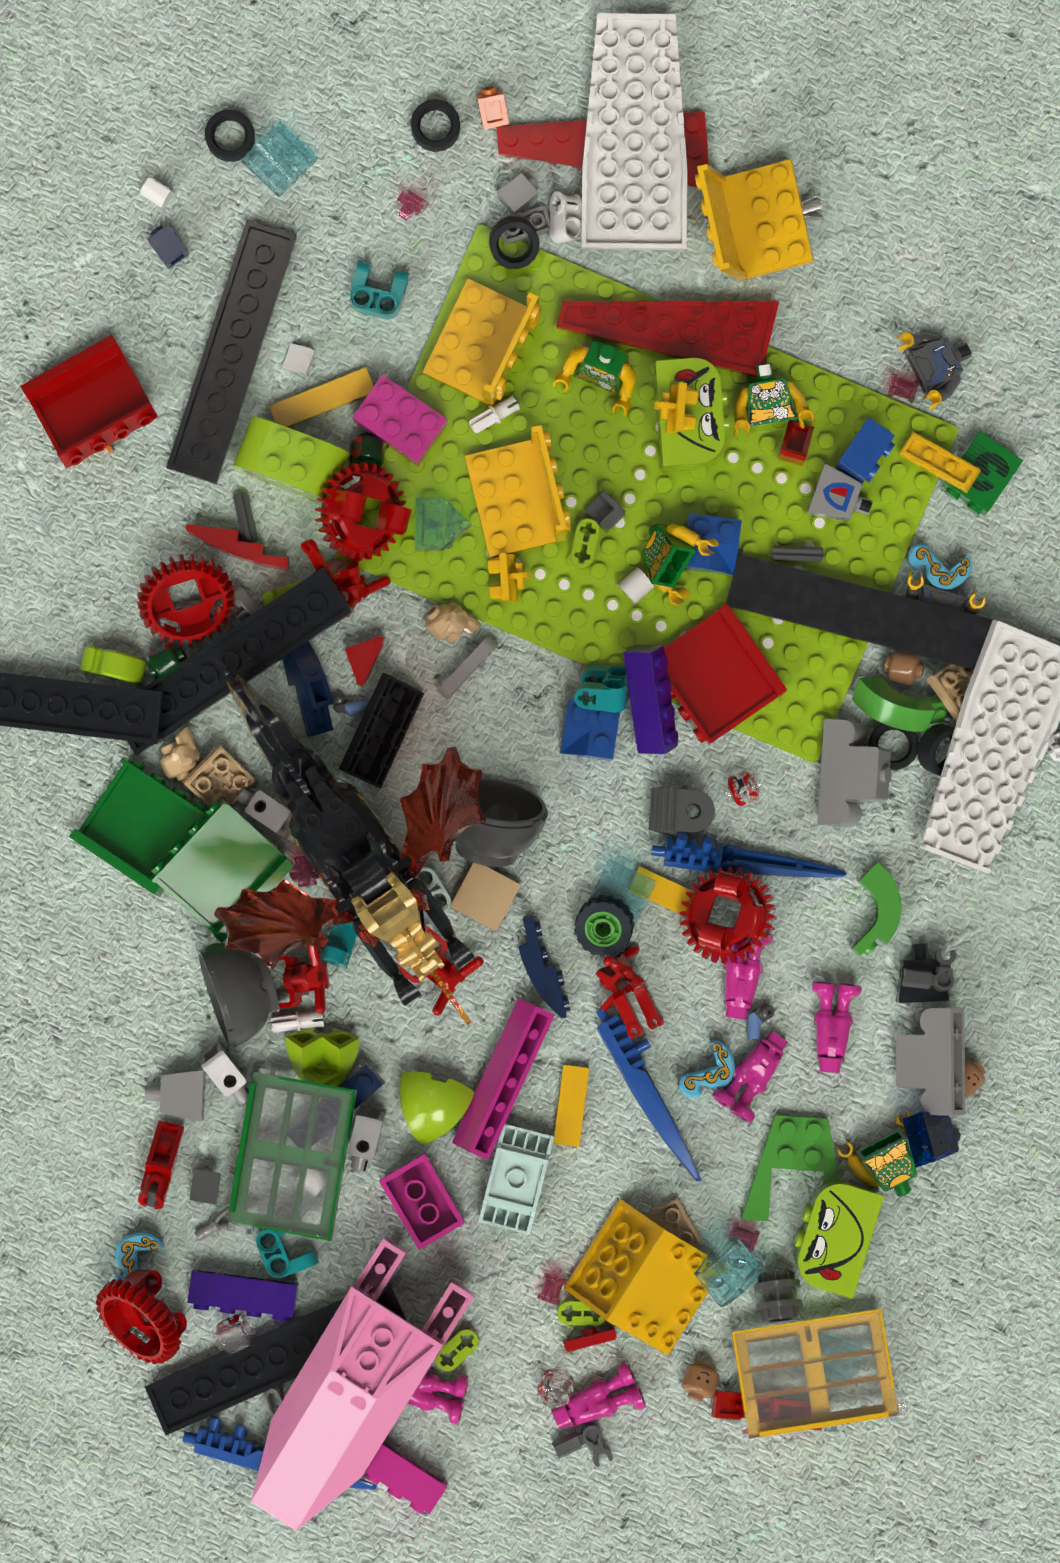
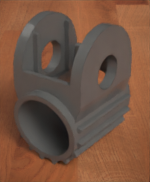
(669, 810)

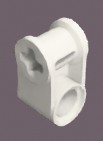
(565, 218)

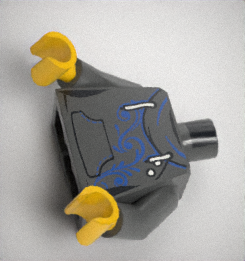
(934, 364)
(936, 596)

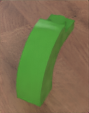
(896, 709)
(888, 908)

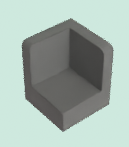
(605, 512)
(205, 1186)

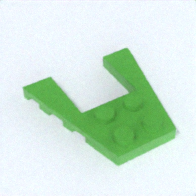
(792, 1145)

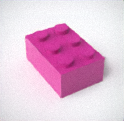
(400, 420)
(422, 1201)

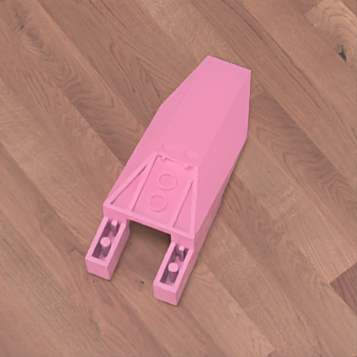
(350, 1393)

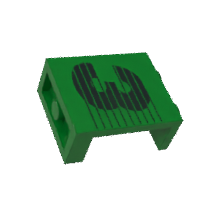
(996, 469)

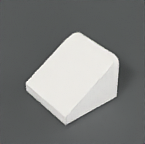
(299, 359)

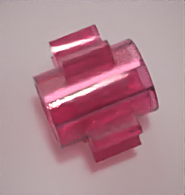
(303, 872)

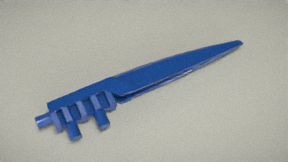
(707, 858)
(629, 1062)
(236, 1448)

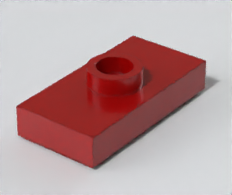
(590, 1337)

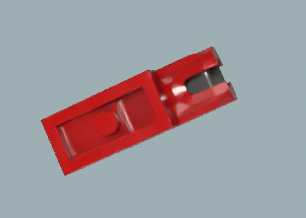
(160, 1164)

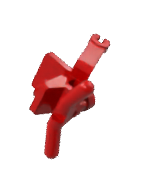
(344, 572)
(449, 973)
(302, 978)
(613, 979)

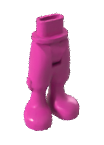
(742, 980)
(831, 1029)
(756, 1072)
(427, 1400)
(594, 1403)

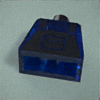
(930, 1137)

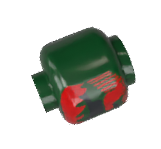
(366, 449)
(165, 660)

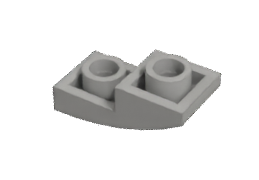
(537, 217)

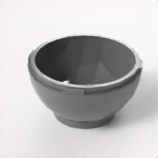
(511, 825)
(238, 991)

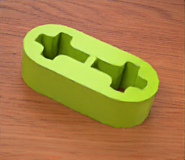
(591, 544)
(578, 1320)
(461, 1354)

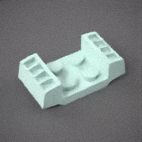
(516, 1179)

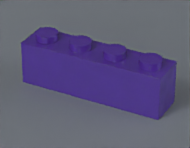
(650, 699)
(242, 1293)

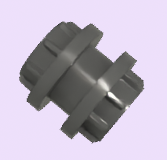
(778, 1295)

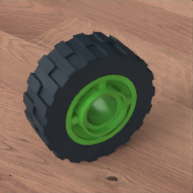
(604, 910)

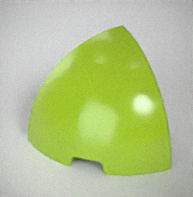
(322, 1056)
(432, 1105)

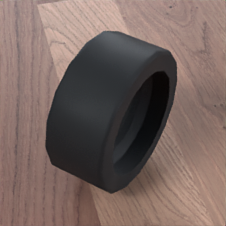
(433, 105)
(215, 121)
(513, 262)
(929, 744)
(913, 745)

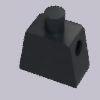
(919, 962)

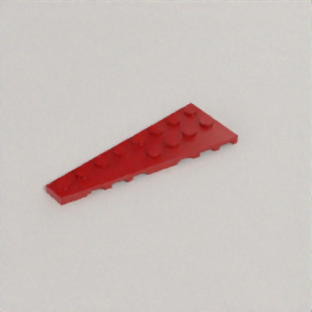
(565, 143)
(723, 332)

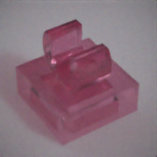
(411, 204)

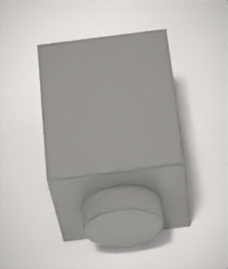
(518, 193)

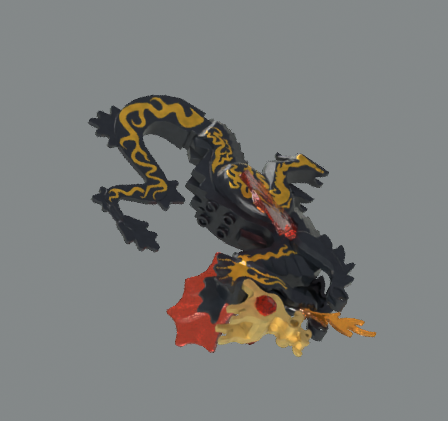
(354, 857)

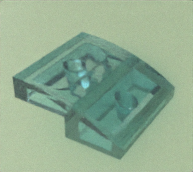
(279, 159)
(626, 885)
(728, 1272)

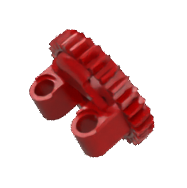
(348, 507)
(193, 619)
(751, 920)
(121, 1308)

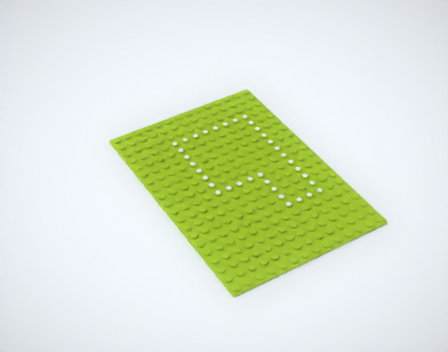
(595, 450)

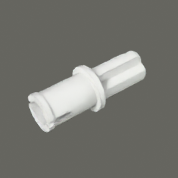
(493, 414)
(296, 1022)

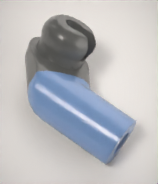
(351, 708)
(757, 1018)

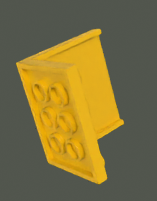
(755, 220)
(482, 342)
(518, 495)
(640, 1278)

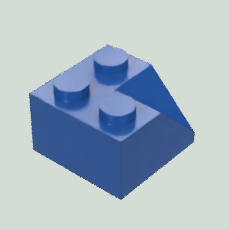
(864, 452)
(727, 534)
(589, 732)

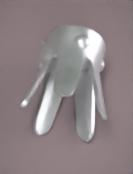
(809, 206)

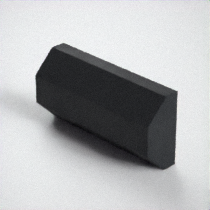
(381, 730)

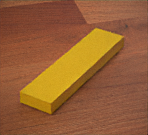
(322, 398)

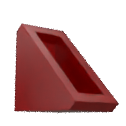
(795, 443)
(363, 658)

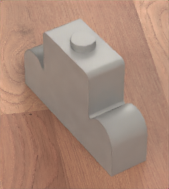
(850, 773)
(935, 1061)

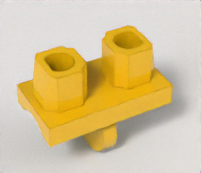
(673, 408)
(511, 577)

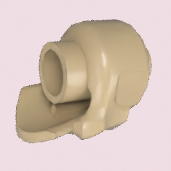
(450, 621)
(180, 756)

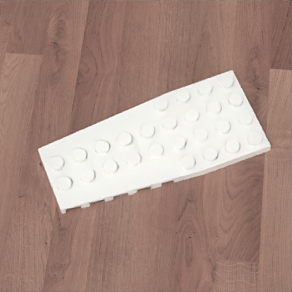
(635, 137)
(995, 745)

